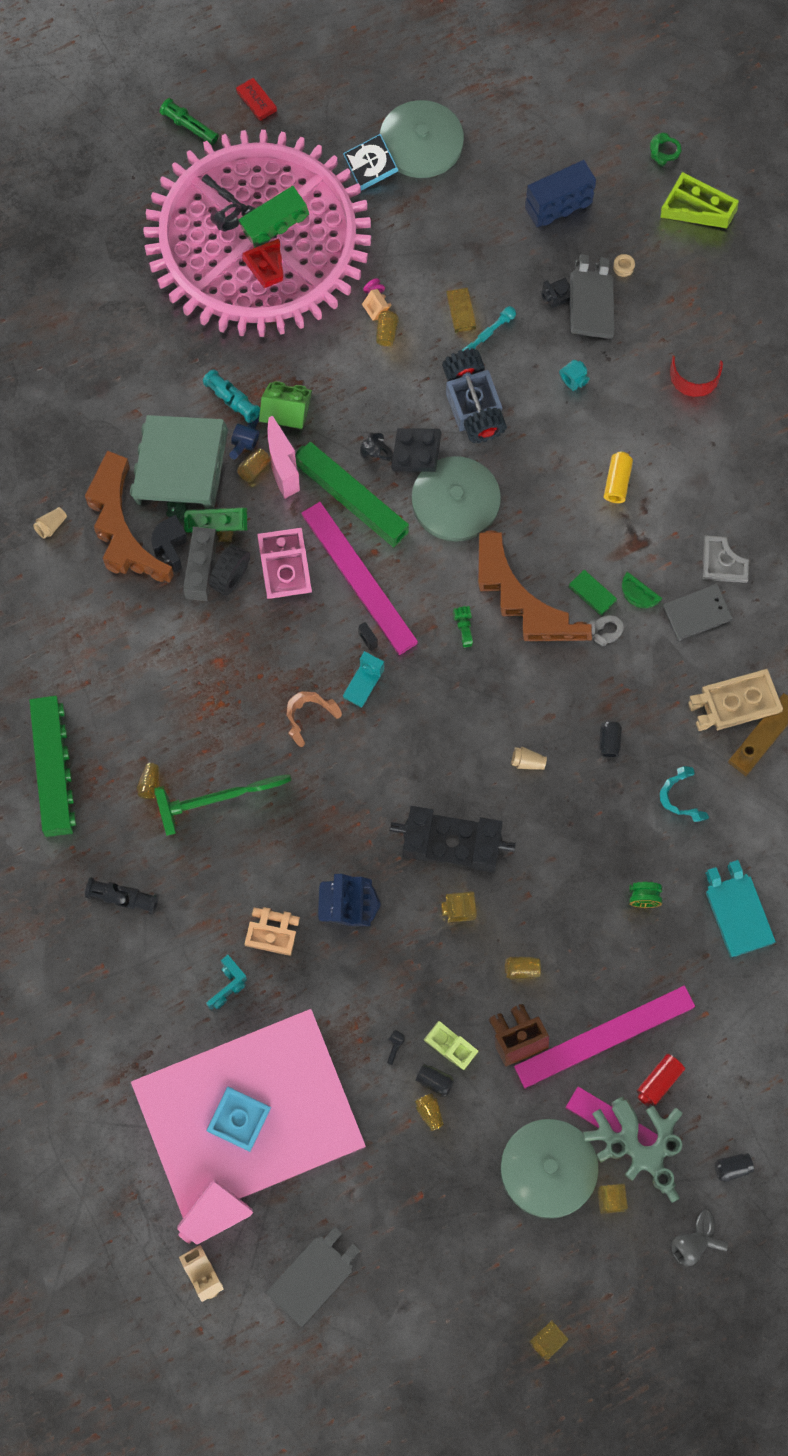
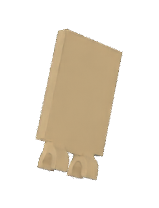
(736, 701)

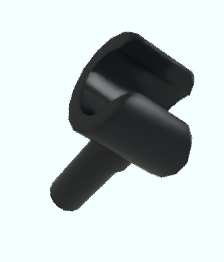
(397, 1039)

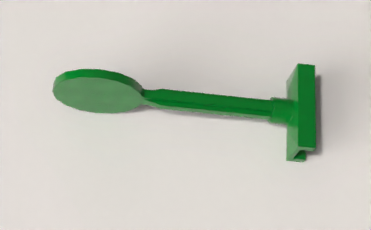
(169, 809)

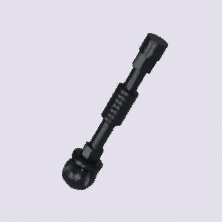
(226, 194)

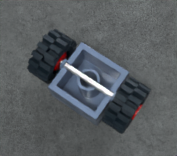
(473, 396)

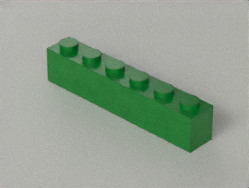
(51, 766)

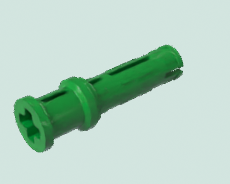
(182, 117)

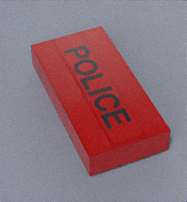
(256, 99)

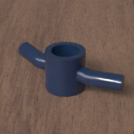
(244, 438)

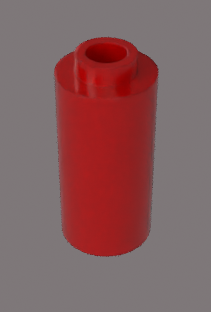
(660, 1080)

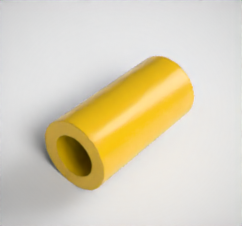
(618, 477)

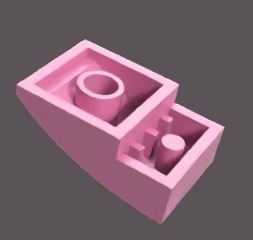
(282, 460)
(284, 563)

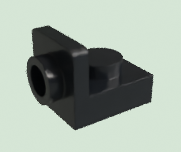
(556, 292)

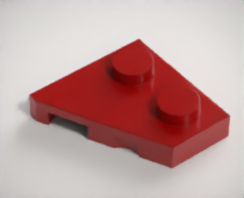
(265, 263)

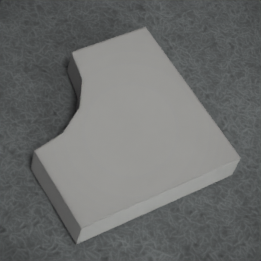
(722, 563)

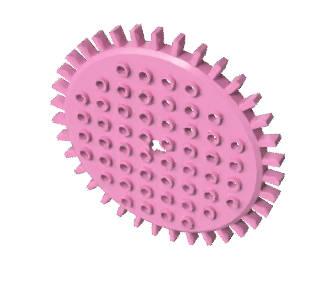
(242, 161)

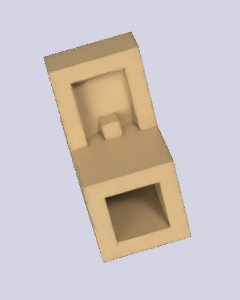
(201, 1273)

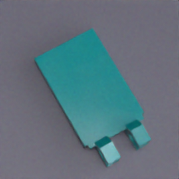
(738, 911)

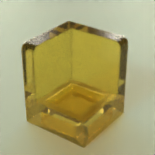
(548, 1340)

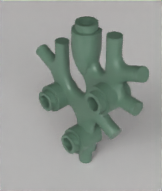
(643, 1157)

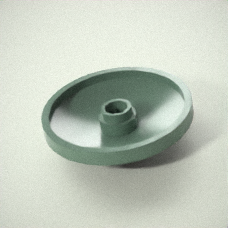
(423, 138)
(456, 499)
(549, 1168)

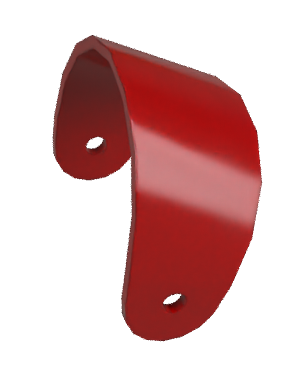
(690, 388)

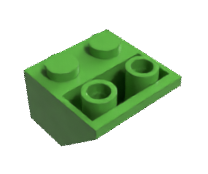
(285, 404)

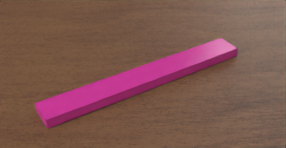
(359, 578)
(604, 1037)

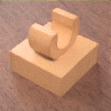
(375, 304)

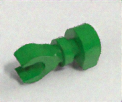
(462, 615)

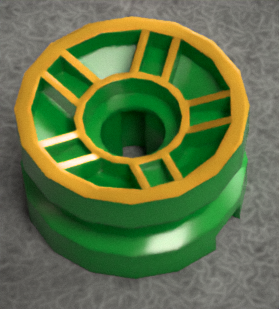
(645, 895)

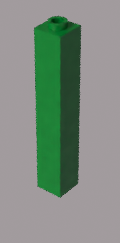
(351, 494)

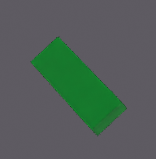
(220, 519)

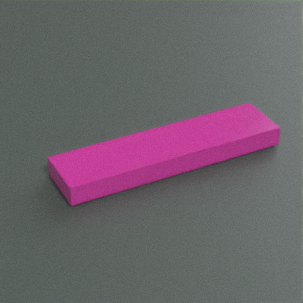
(585, 1104)

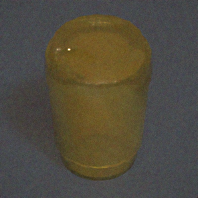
(386, 328)
(253, 465)
(522, 967)

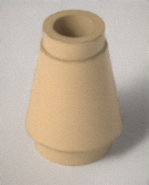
(48, 523)
(527, 759)

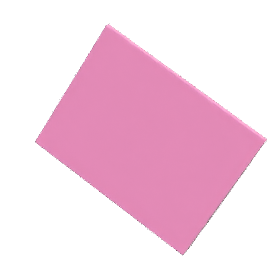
(275, 1065)

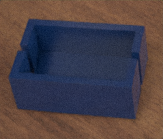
(560, 193)

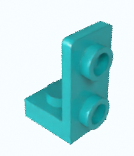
(364, 680)
(231, 971)

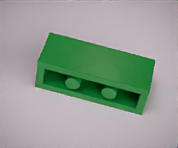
(274, 217)

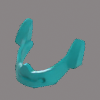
(683, 772)

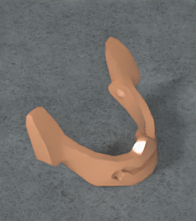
(297, 702)

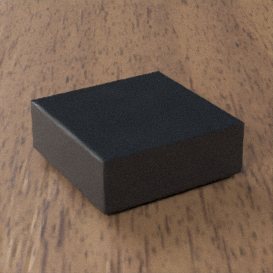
(367, 636)

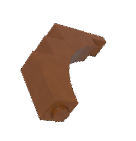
(539, 620)

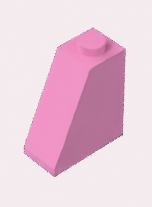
(212, 1214)

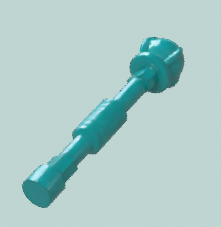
(505, 316)

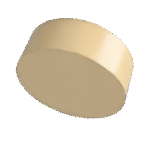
(624, 265)

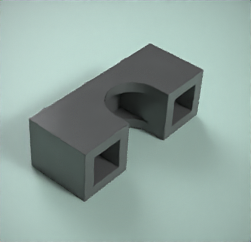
(199, 563)

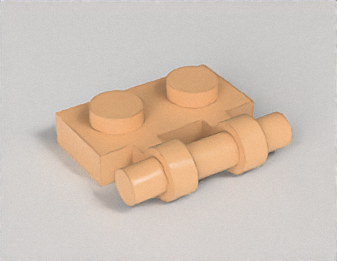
(269, 937)

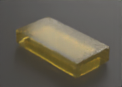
(461, 310)

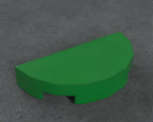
(638, 593)

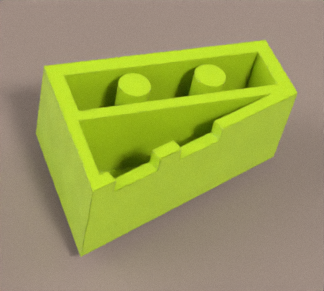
(699, 203)

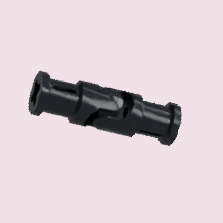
(118, 894)

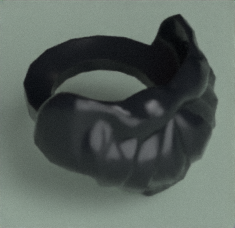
(226, 223)
(373, 445)

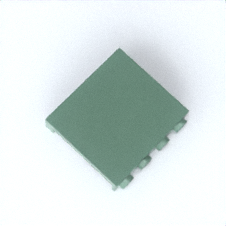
(179, 460)

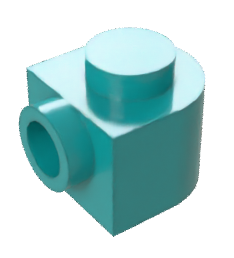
(574, 374)

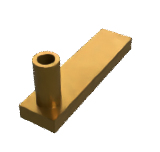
(760, 739)

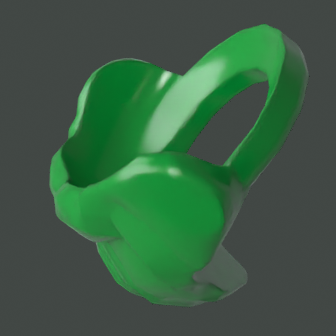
(661, 158)

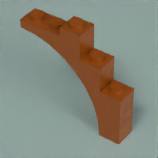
(124, 550)

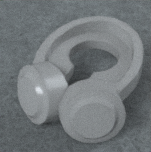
(606, 637)

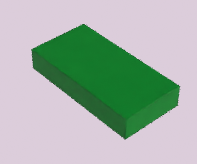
(592, 592)

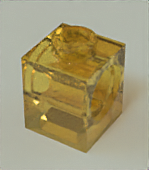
(459, 907)
(612, 1198)

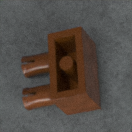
(521, 1040)

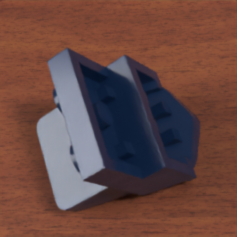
(348, 901)

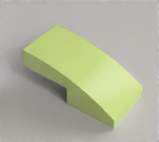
(450, 1045)

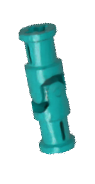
(231, 396)

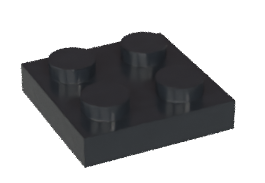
(416, 449)

